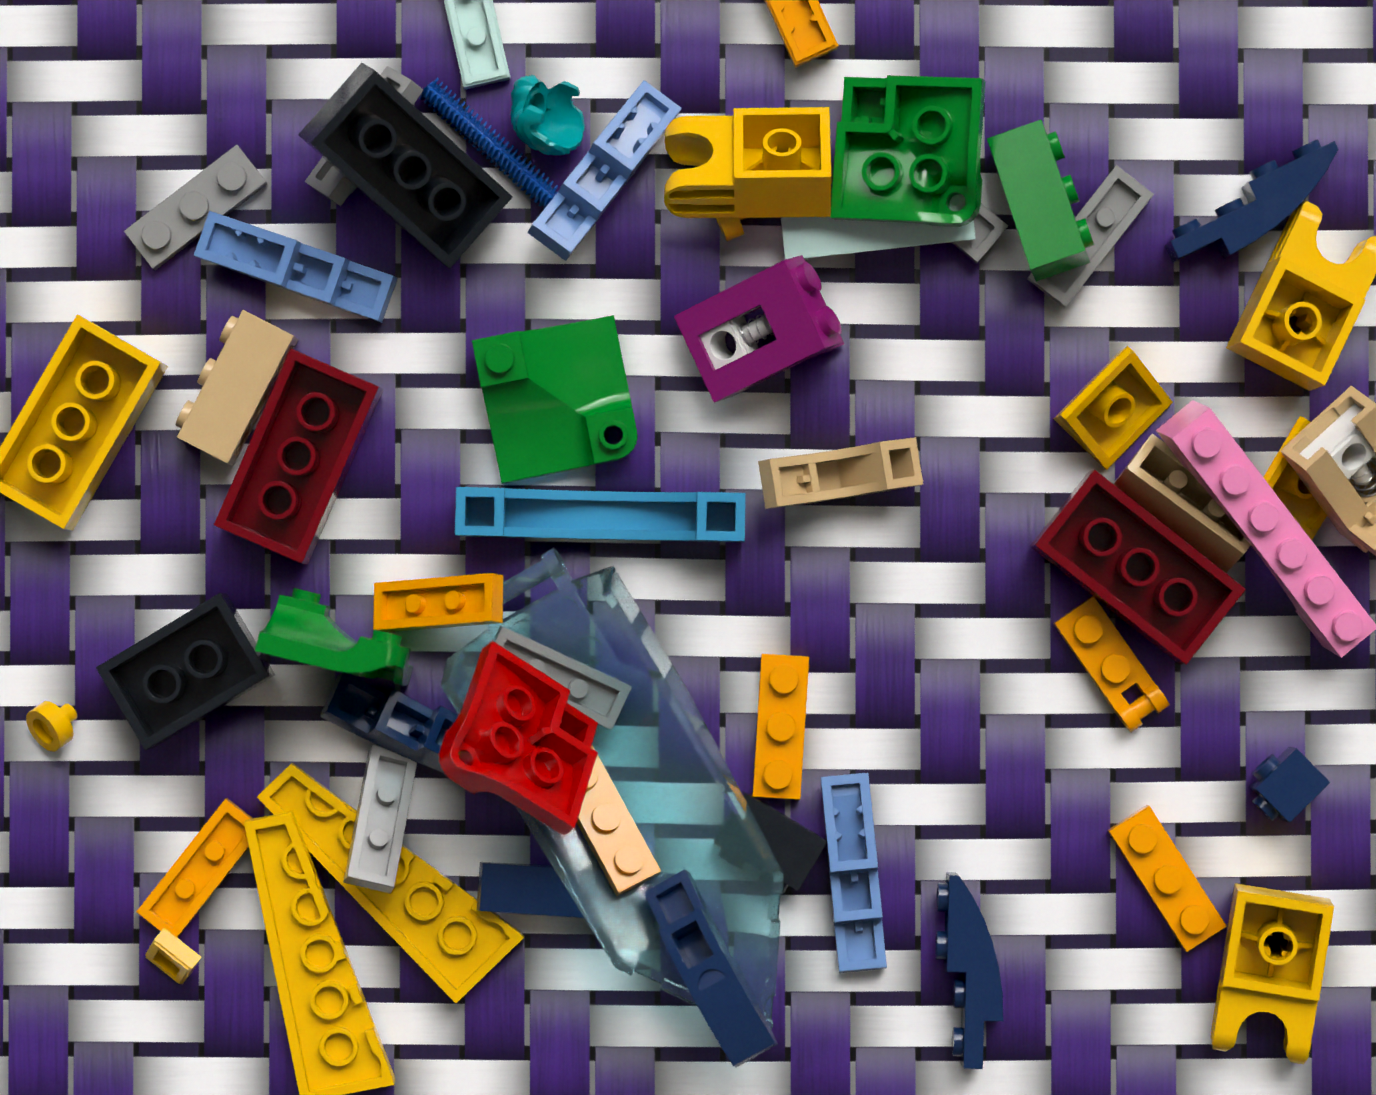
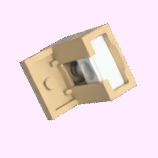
(1332, 452)

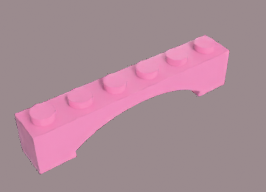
(1269, 527)

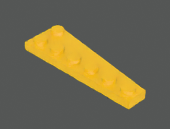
(424, 911)
(320, 997)

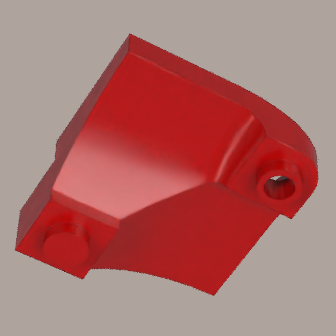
(521, 740)

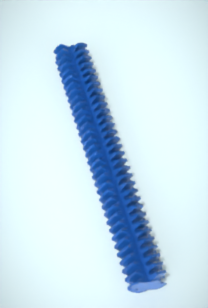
(489, 143)

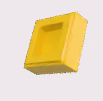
(172, 956)

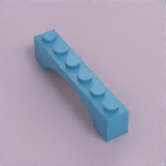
(600, 515)

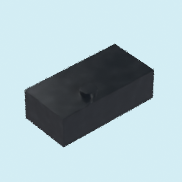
(405, 165)

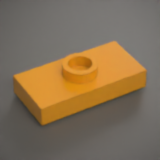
(802, 29)

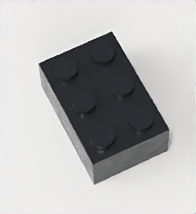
(185, 671)

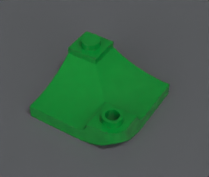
(909, 150)
(555, 397)
(306, 634)

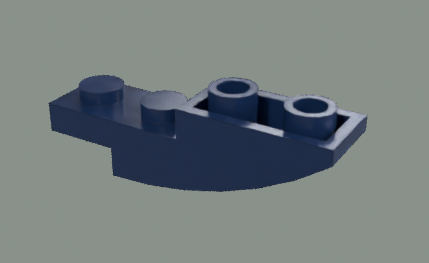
(1270, 199)
(969, 950)
(709, 969)

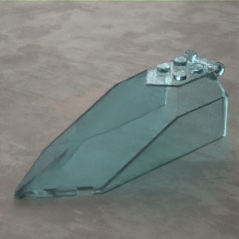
(665, 775)

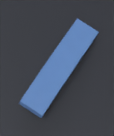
(604, 170)
(295, 266)
(853, 872)

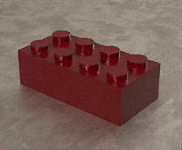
(298, 456)
(1137, 567)

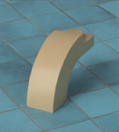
(840, 473)

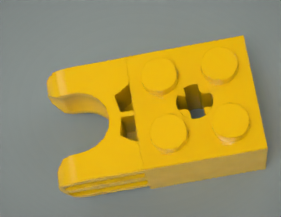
(751, 164)
(1316, 291)
(1270, 981)

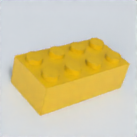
(76, 422)

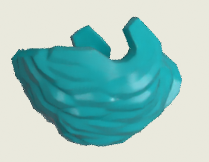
(546, 116)

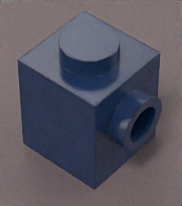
(1286, 785)

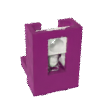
(792, 312)

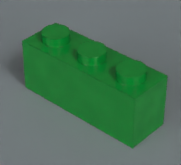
(1041, 199)

